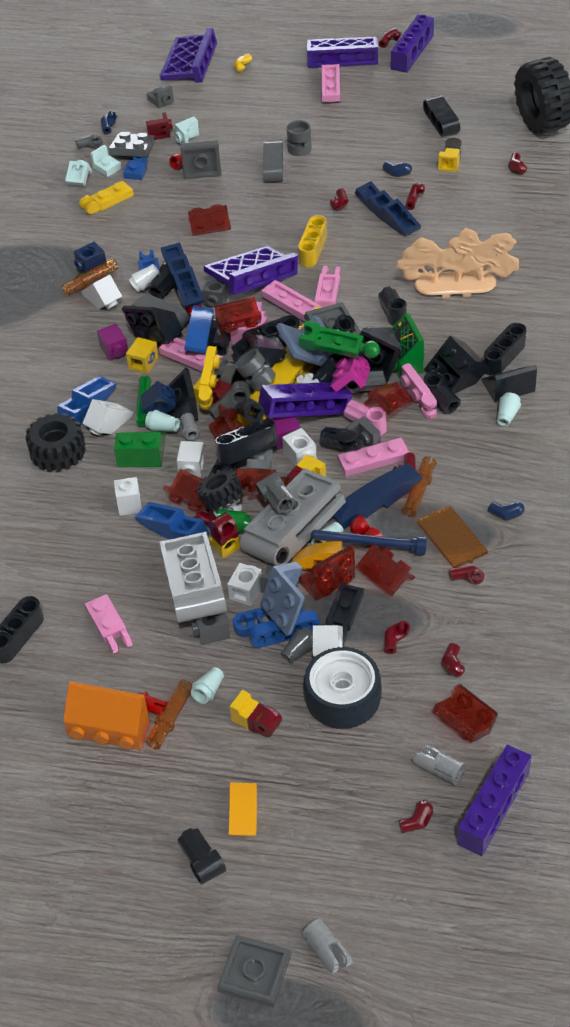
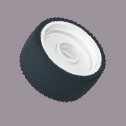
(342, 687)

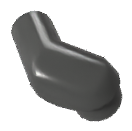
(91, 141)

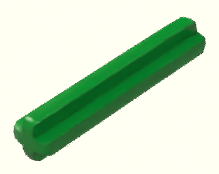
(144, 385)

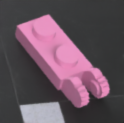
(328, 287)
(419, 391)
(108, 622)

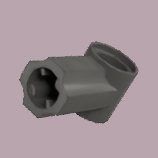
(374, 379)
(230, 398)
(274, 491)

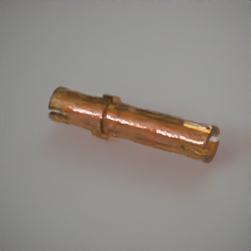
(85, 279)
(417, 491)
(165, 722)

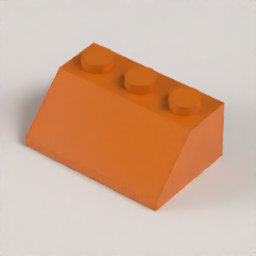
(106, 716)

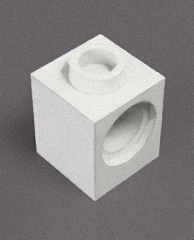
(297, 445)
(191, 457)
(128, 496)
(244, 584)
(326, 638)

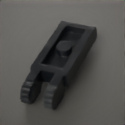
(345, 607)

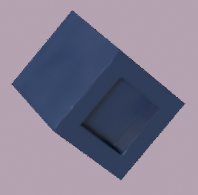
(89, 257)
(159, 398)

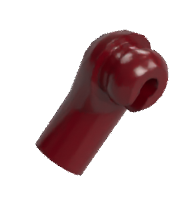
(393, 33)
(416, 189)

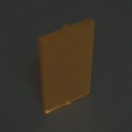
(452, 537)

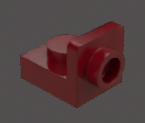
(160, 127)

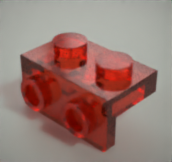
(209, 220)
(237, 314)
(390, 397)
(225, 422)
(249, 477)
(185, 489)
(383, 570)
(466, 714)

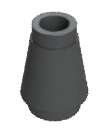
(298, 645)

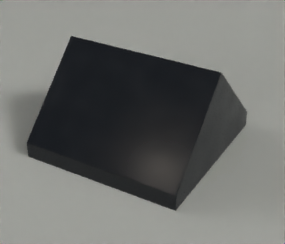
(389, 350)
(516, 381)
(184, 396)

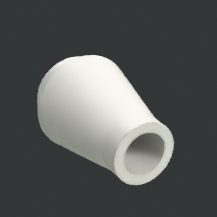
(143, 278)

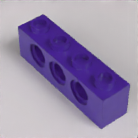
(412, 43)
(303, 399)
(494, 800)

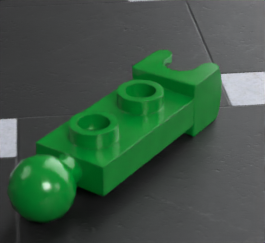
(336, 341)

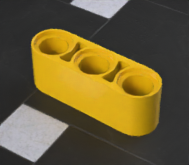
(312, 241)

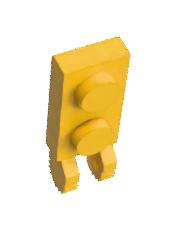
(106, 198)
(208, 379)

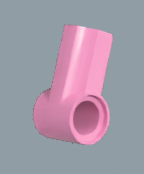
(375, 415)

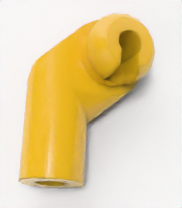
(241, 61)

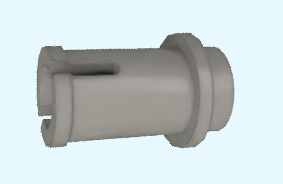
(190, 429)

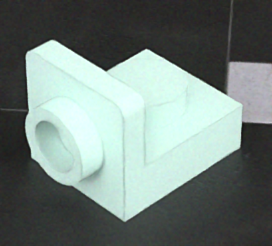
(186, 130)
(103, 162)
(78, 173)

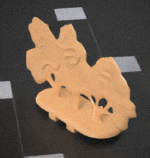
(466, 257)

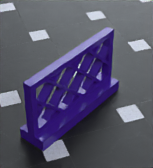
(342, 51)
(201, 57)
(253, 269)

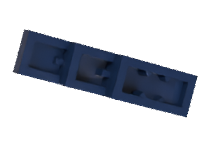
(387, 209)
(182, 275)
(380, 491)

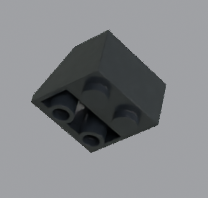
(152, 323)
(268, 346)
(457, 365)

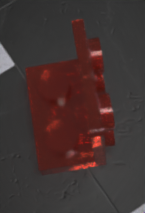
(329, 573)

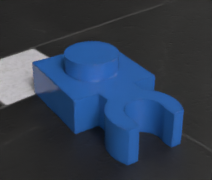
(136, 169)
(147, 260)

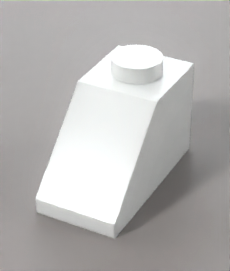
(102, 293)
(106, 417)

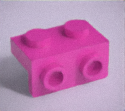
(349, 370)

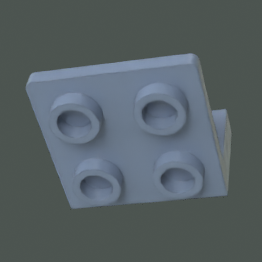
(291, 338)
(282, 598)

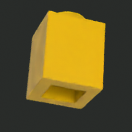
(142, 355)

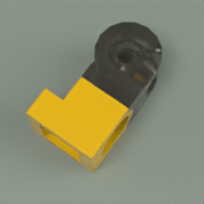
(451, 157)

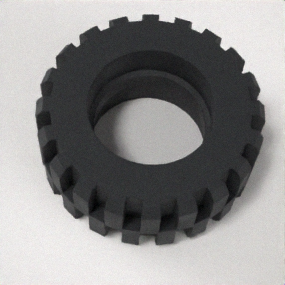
(543, 95)

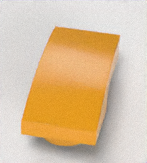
(309, 556)
(242, 809)

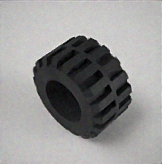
(55, 442)

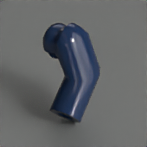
(107, 121)
(397, 170)
(507, 511)

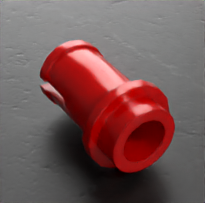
(153, 704)

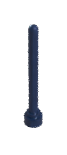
(415, 545)

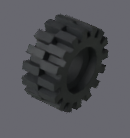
(219, 489)

